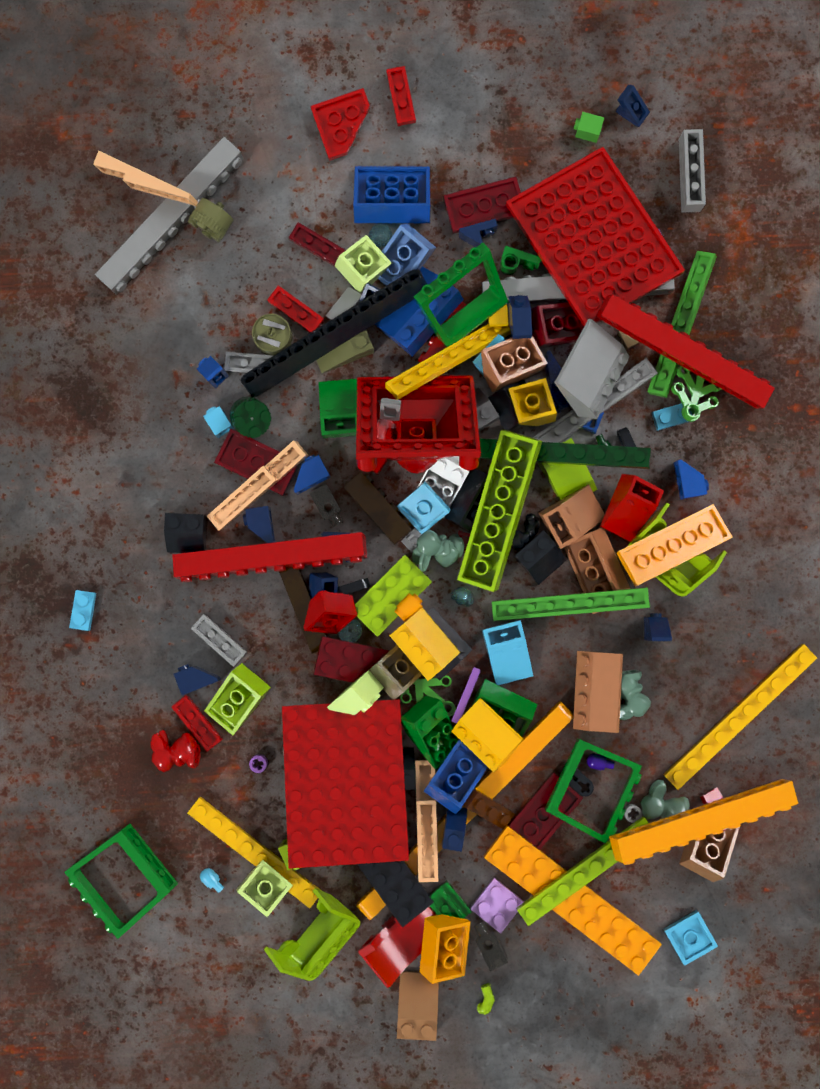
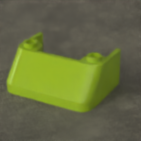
(687, 575)
(319, 942)

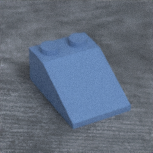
(406, 252)

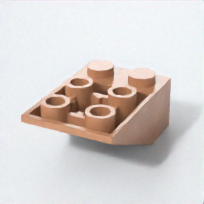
(572, 516)

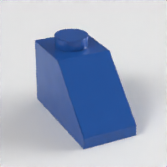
(212, 371)
(310, 474)
(689, 481)

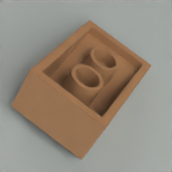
(711, 855)
(417, 1007)

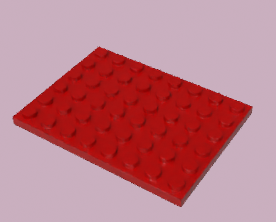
(594, 235)
(344, 785)

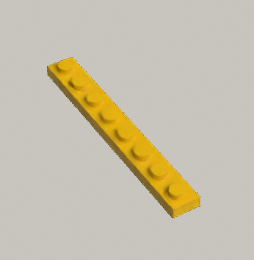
(444, 360)
(251, 848)

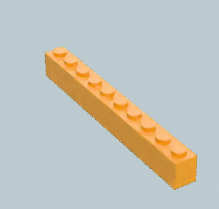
(702, 821)

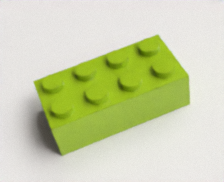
(378, 604)

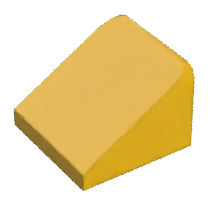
(500, 318)

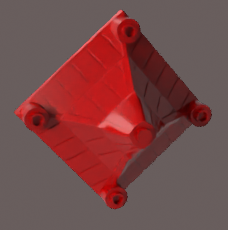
(433, 424)

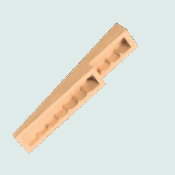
(140, 180)
(257, 485)
(426, 824)

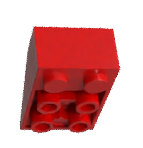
(631, 506)

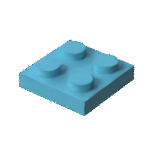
(423, 508)
(690, 937)

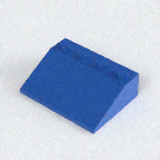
(391, 194)
(409, 325)

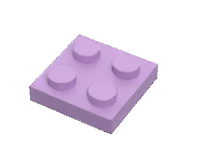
(496, 905)

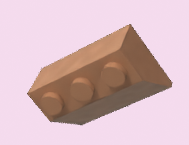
(511, 362)

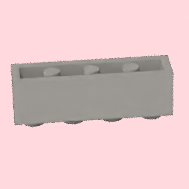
(692, 170)

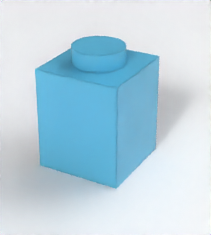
(218, 421)

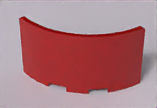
(394, 947)

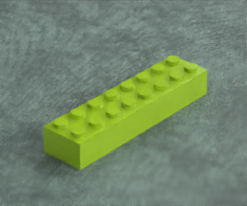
(499, 510)

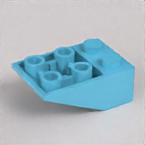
(507, 652)

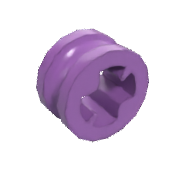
(260, 758)

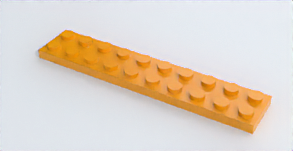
(583, 909)

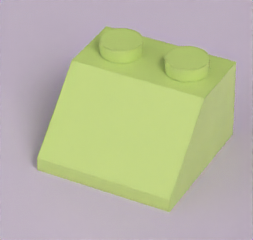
(362, 263)
(358, 695)
(264, 888)

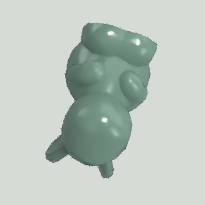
(444, 550)
(635, 702)
(655, 806)

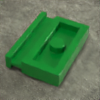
(449, 902)

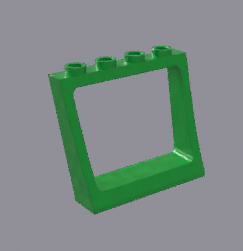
(476, 311)
(566, 776)
(143, 859)

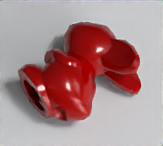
(182, 751)

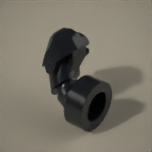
(532, 527)

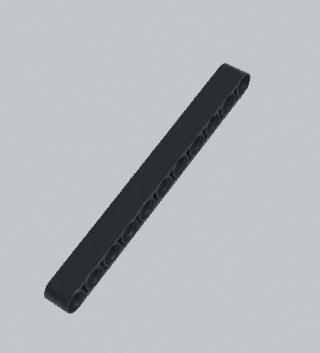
(333, 333)

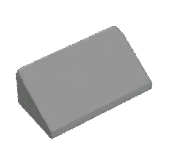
(346, 301)

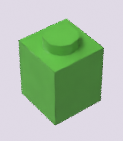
(588, 127)

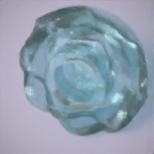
(380, 229)
(462, 596)
(352, 636)

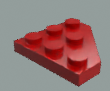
(340, 121)

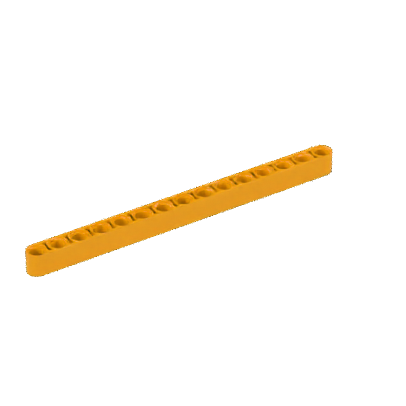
(489, 785)

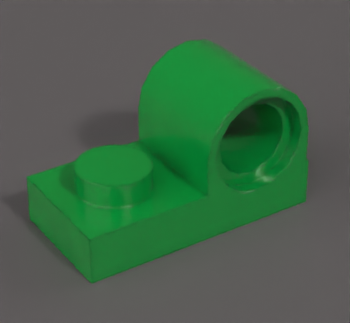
(518, 257)

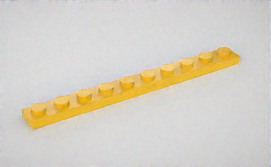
(740, 716)

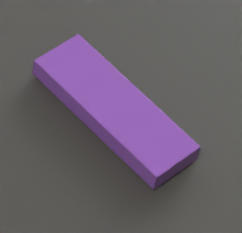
(466, 694)

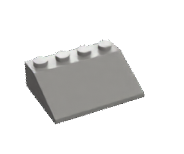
(591, 370)

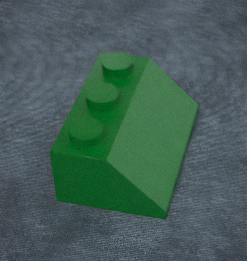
(509, 706)

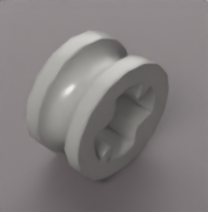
(628, 809)

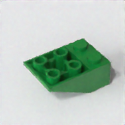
(338, 408)
(430, 729)

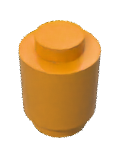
(408, 606)

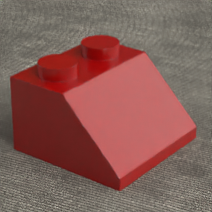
(329, 612)

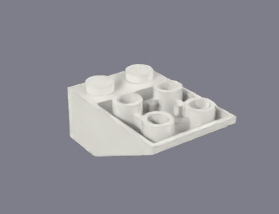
(445, 478)

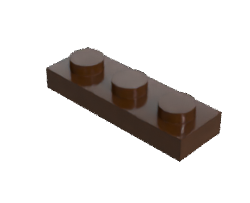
(489, 809)

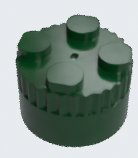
(250, 417)

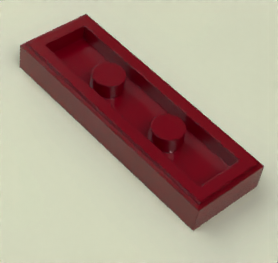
(316, 244)

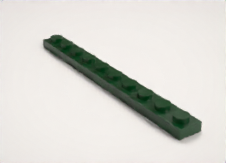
(582, 454)

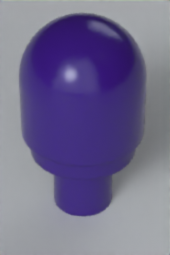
(599, 762)

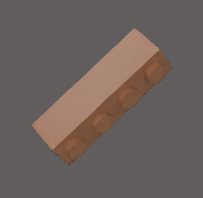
(596, 563)
(598, 691)

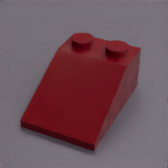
(555, 325)

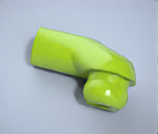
(488, 1001)

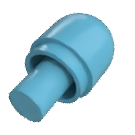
(211, 879)

